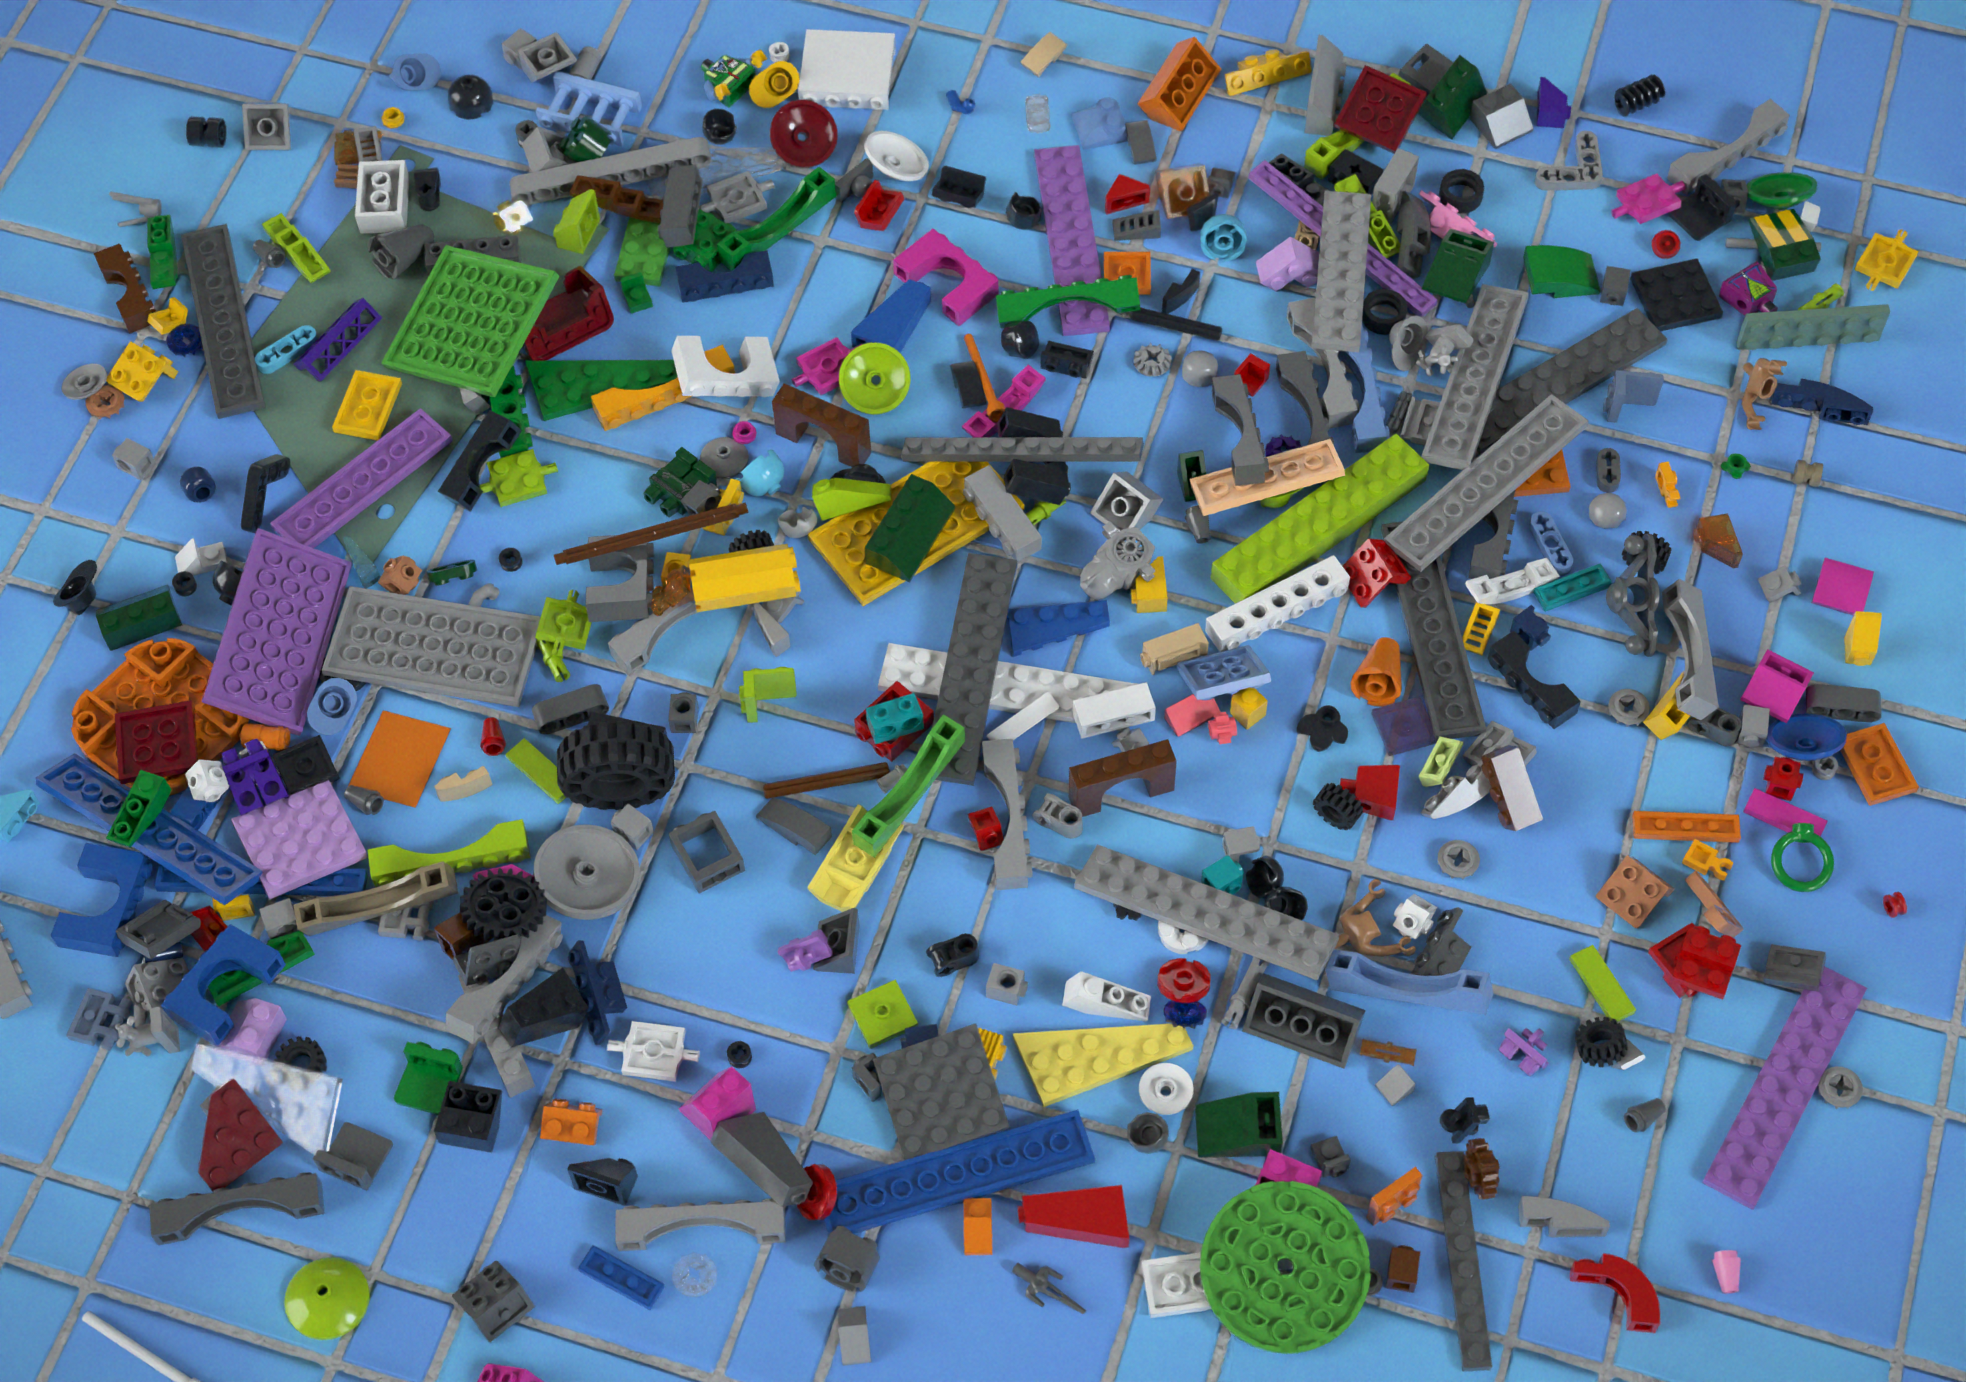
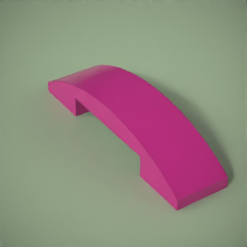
(1023, 389)

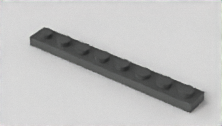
(1463, 1262)

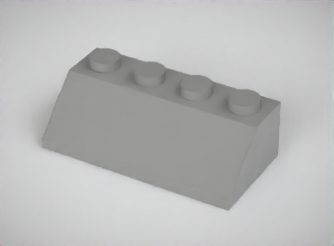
(1325, 88)

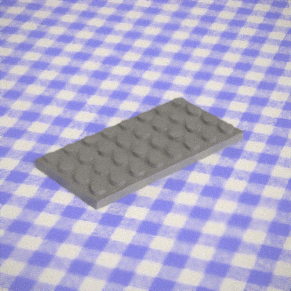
(433, 646)

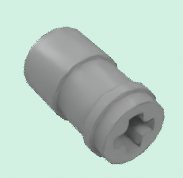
(586, 63)

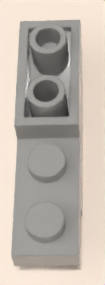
(1459, 792)

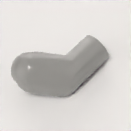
(481, 594)

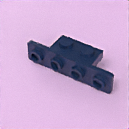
(598, 988)

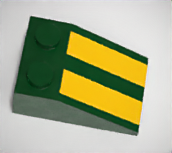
(1784, 244)

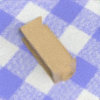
(1174, 648)

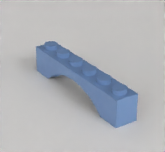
(1368, 425)
(1457, 991)

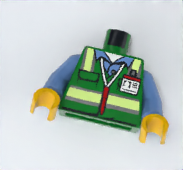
(730, 77)

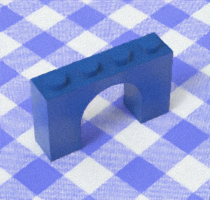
(98, 933)
(229, 952)

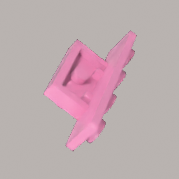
(1446, 217)

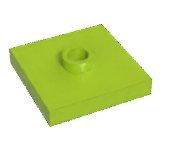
(882, 1013)

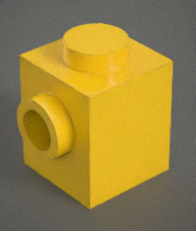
(1248, 707)

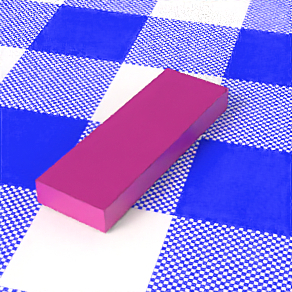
(1780, 813)

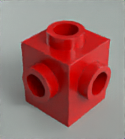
(1783, 778)

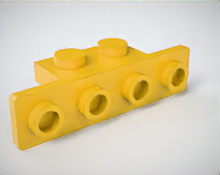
(1266, 70)

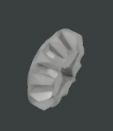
(1151, 367)
(1625, 698)
(1469, 857)
(1849, 1082)

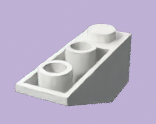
(1105, 998)

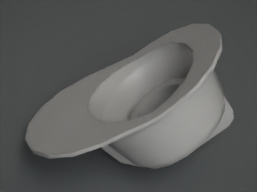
(1406, 340)

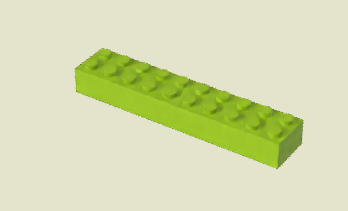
(1320, 520)

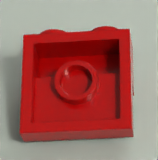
(1666, 955)
(1706, 962)

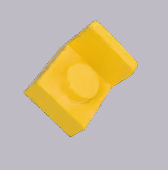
(237, 908)

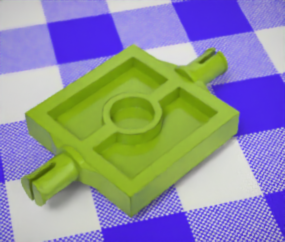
(517, 477)
(564, 623)

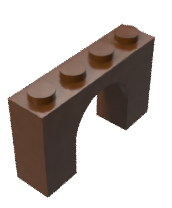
(796, 409)
(1152, 763)

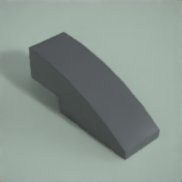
(795, 825)

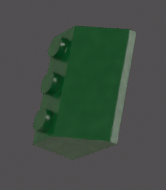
(1452, 98)
(138, 618)

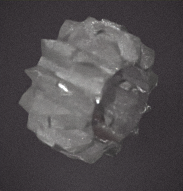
(1037, 113)

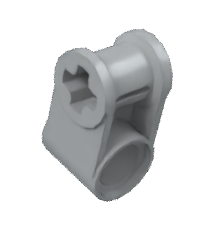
(1055, 814)

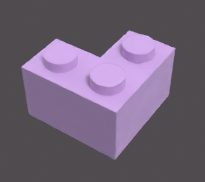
(1288, 262)

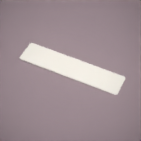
(1025, 718)

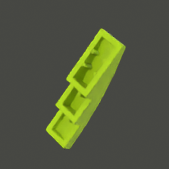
(296, 248)

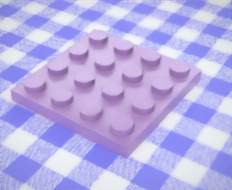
(299, 839)

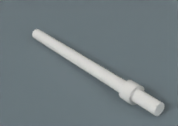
(136, 1349)

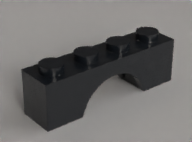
(492, 436)
(1552, 702)

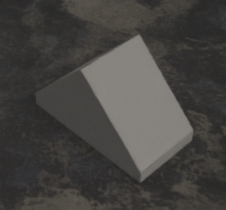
(853, 1335)

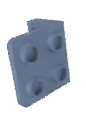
(1631, 388)

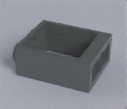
(715, 872)

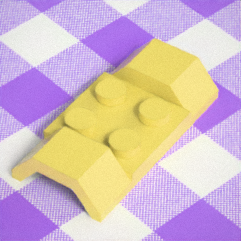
(848, 869)

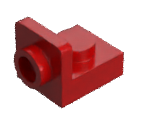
(986, 828)

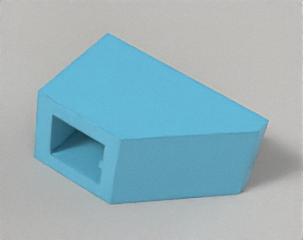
(14, 812)

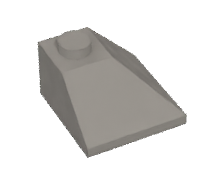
(266, 126)

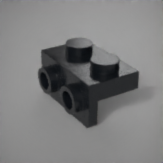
(960, 187)
(1066, 359)

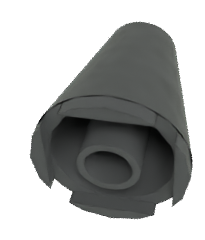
(399, 249)

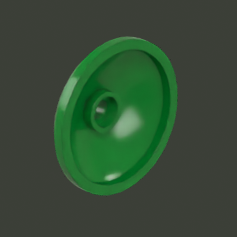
(1781, 189)

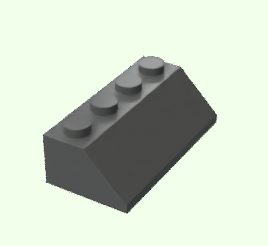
(1303, 1020)

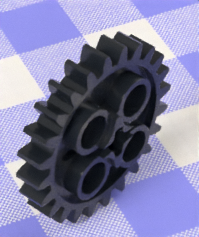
(503, 905)

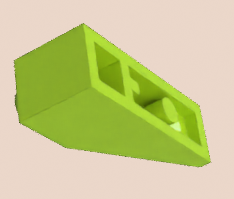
(844, 496)

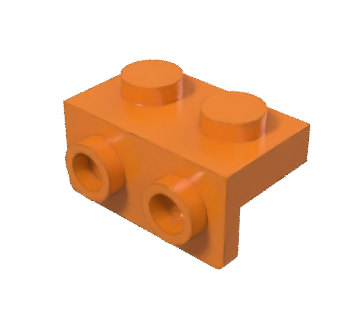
(570, 1122)

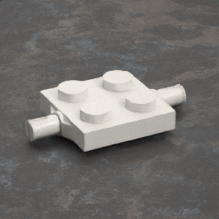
(653, 1051)

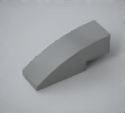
(1561, 1218)

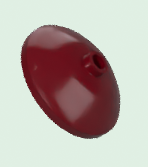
(807, 119)

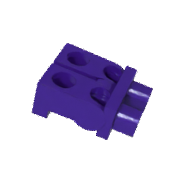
(254, 769)

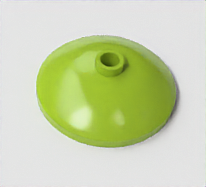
(872, 361)
(336, 1311)

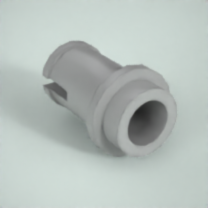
(891, 779)

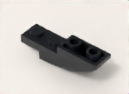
(1300, 177)

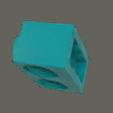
(894, 718)

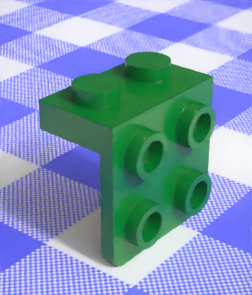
(427, 1076)

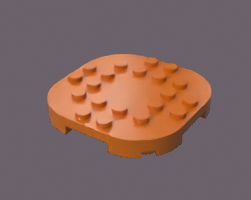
(150, 678)

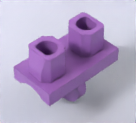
(805, 951)
(1514, 1043)

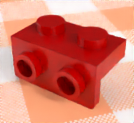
(878, 207)

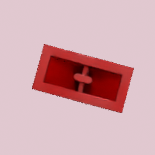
(1126, 194)

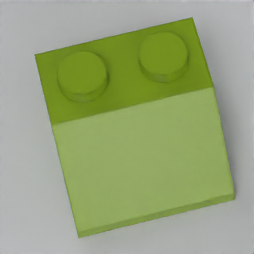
(578, 223)

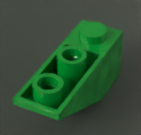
(139, 808)

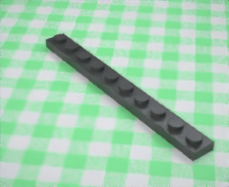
(1023, 448)

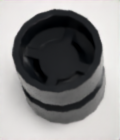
(202, 131)

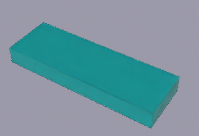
(1572, 587)

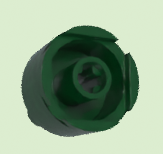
(585, 141)

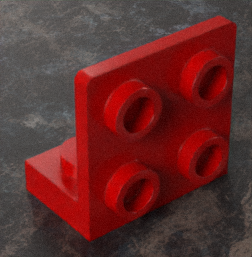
(1373, 569)

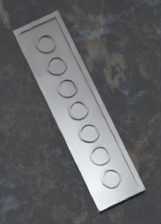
(1341, 271)

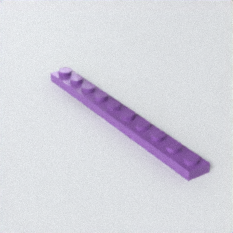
(1311, 213)

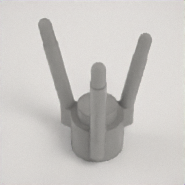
(147, 207)

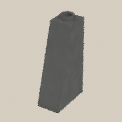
(763, 1156)

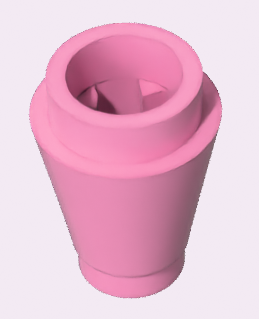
(1727, 1270)

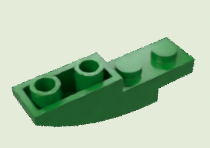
(162, 252)

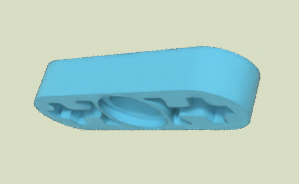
(284, 358)

